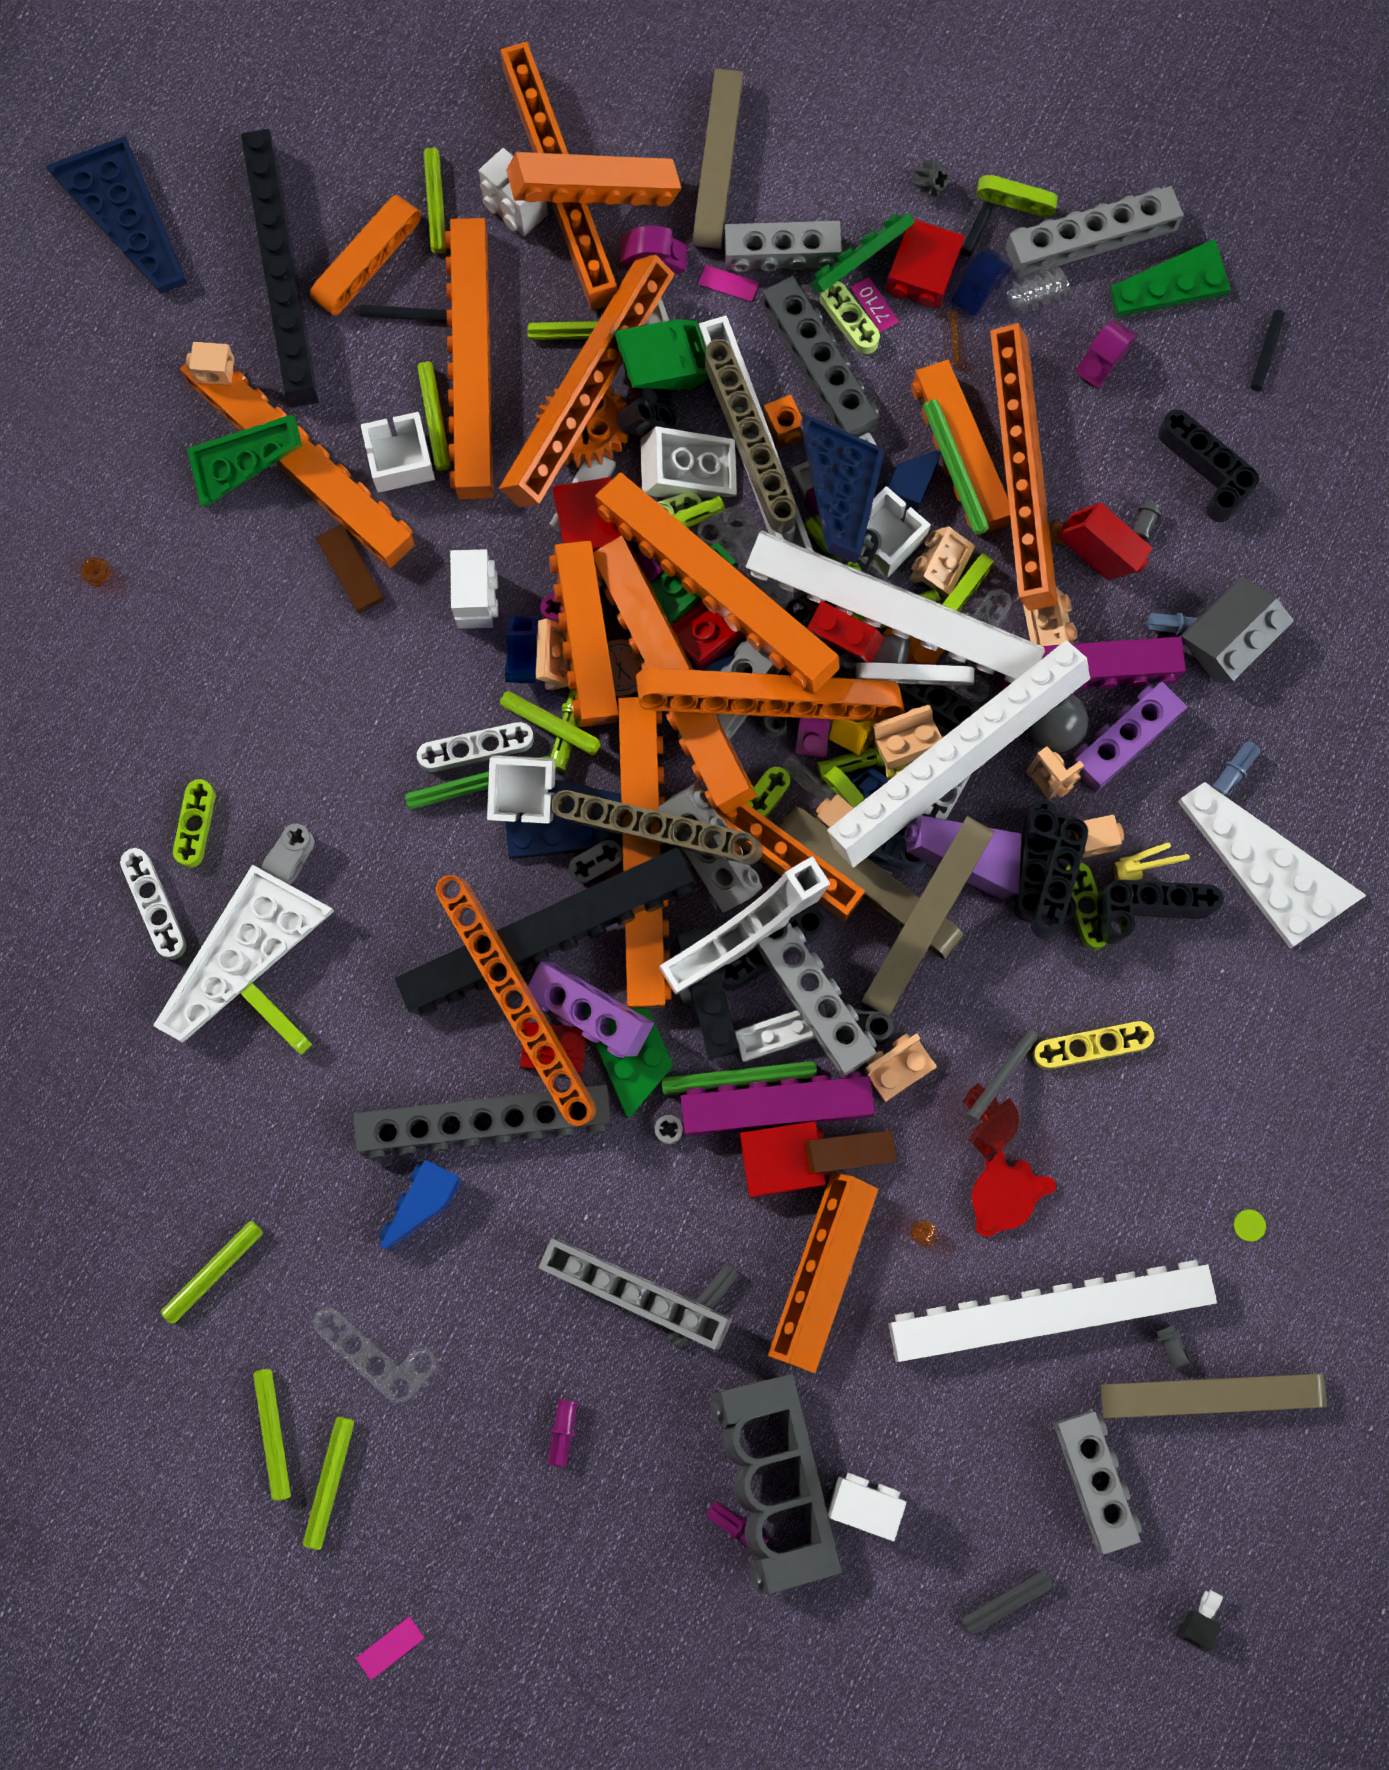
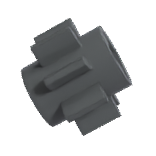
(931, 178)

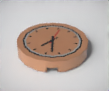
(625, 667)

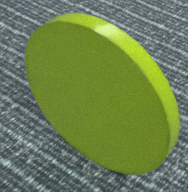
(1249, 1225)

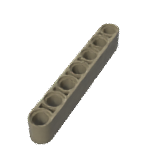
(718, 159)
(750, 422)
(669, 833)
(881, 889)
(928, 916)
(1213, 1395)

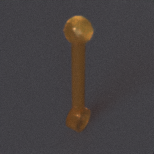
(953, 316)

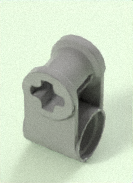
(287, 857)

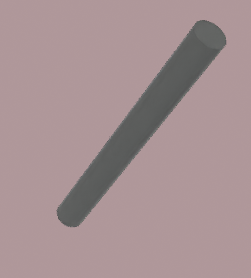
(1001, 1077)

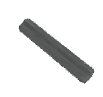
(709, 1297)
(1007, 1603)

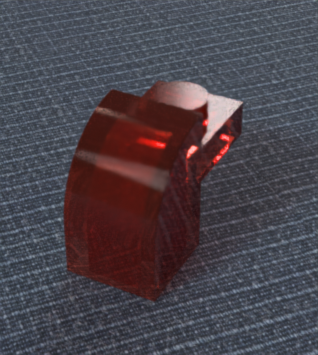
(997, 1125)

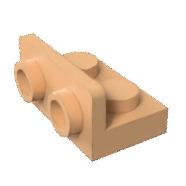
(942, 560)
(1052, 623)
(550, 659)
(906, 736)
(1050, 774)
(899, 1067)

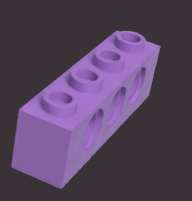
(1166, 710)
(631, 1026)

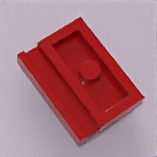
(571, 1040)

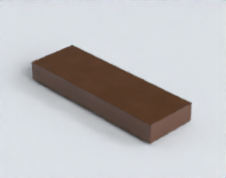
(350, 568)
(850, 1152)

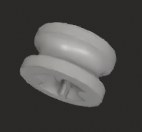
(670, 1119)

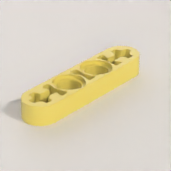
(1093, 1048)

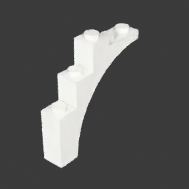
(770, 912)

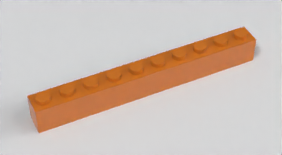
(546, 137)
(470, 359)
(584, 384)
(1023, 468)
(314, 472)
(717, 583)
(660, 648)
(640, 788)

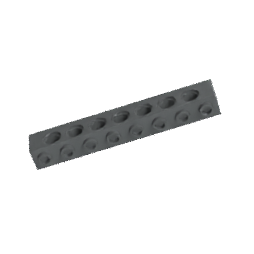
(370, 1124)

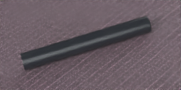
(977, 228)
(403, 313)
(1267, 350)

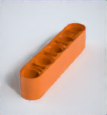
(365, 255)

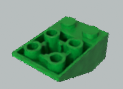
(664, 355)

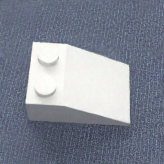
(687, 463)

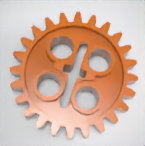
(601, 421)

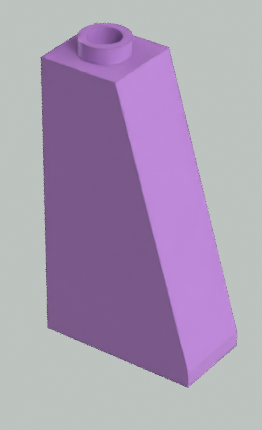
(997, 868)

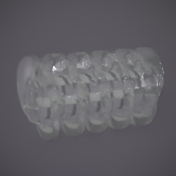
(1035, 289)

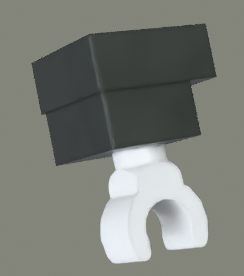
(1198, 1626)

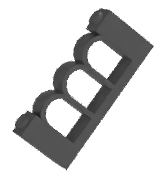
(803, 1563)

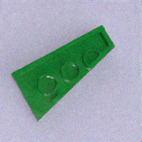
(238, 457)

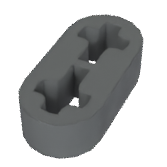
(591, 854)

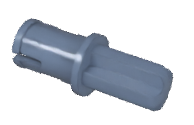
(1170, 623)
(1236, 768)

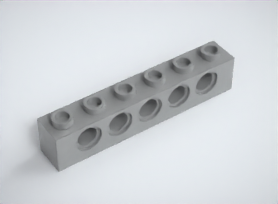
(1163, 219)
(844, 1057)
(635, 1293)

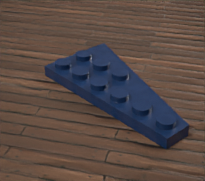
(116, 198)
(844, 484)
(560, 835)

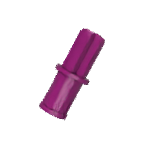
(562, 1433)
(730, 1522)

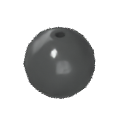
(1061, 727)

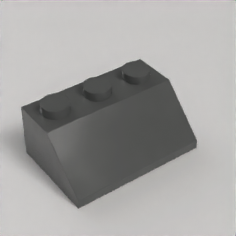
(1236, 630)

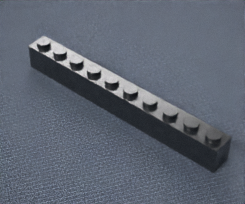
(279, 268)
(551, 930)

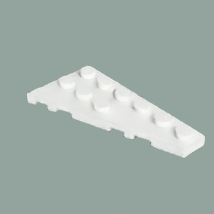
(1279, 877)
(249, 937)

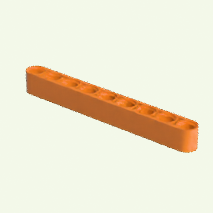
(766, 695)
(503, 989)

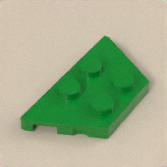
(638, 1075)

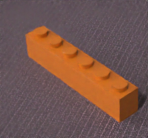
(593, 179)
(940, 383)
(584, 633)
(784, 852)
(823, 1272)

